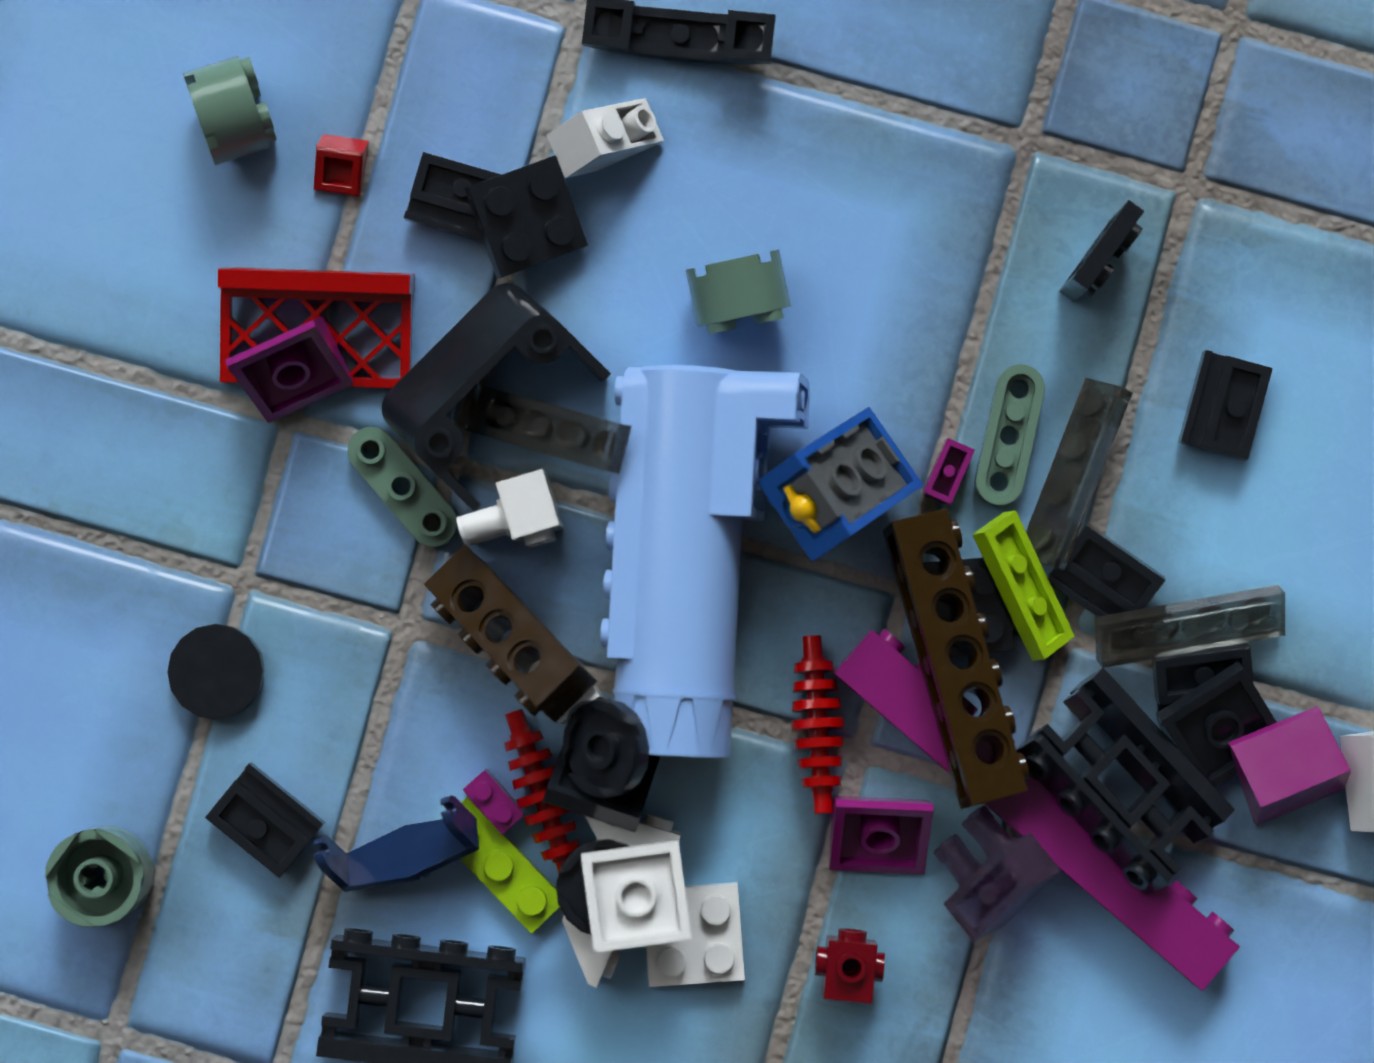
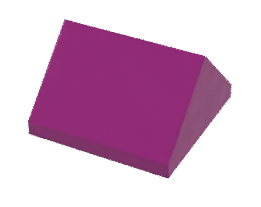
(291, 370)
(1289, 765)
(880, 834)

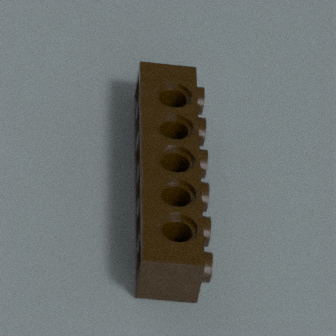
(946, 684)

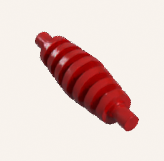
(817, 724)
(536, 777)

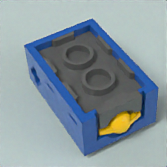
(839, 483)

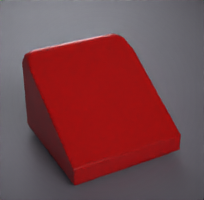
(340, 164)

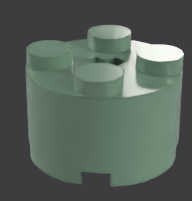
(227, 109)
(737, 291)
(72, 879)

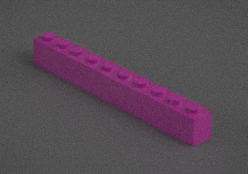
(1162, 919)

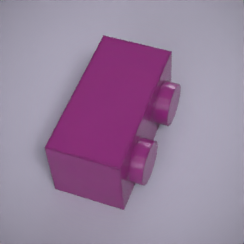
(948, 471)
(494, 801)

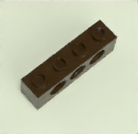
(559, 676)

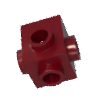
(855, 983)

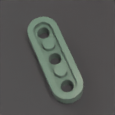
(1022, 417)
(418, 502)

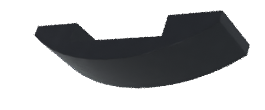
(679, 34)

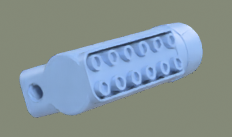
(678, 541)

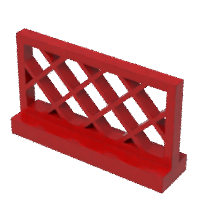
(319, 285)

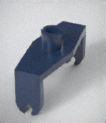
(403, 853)

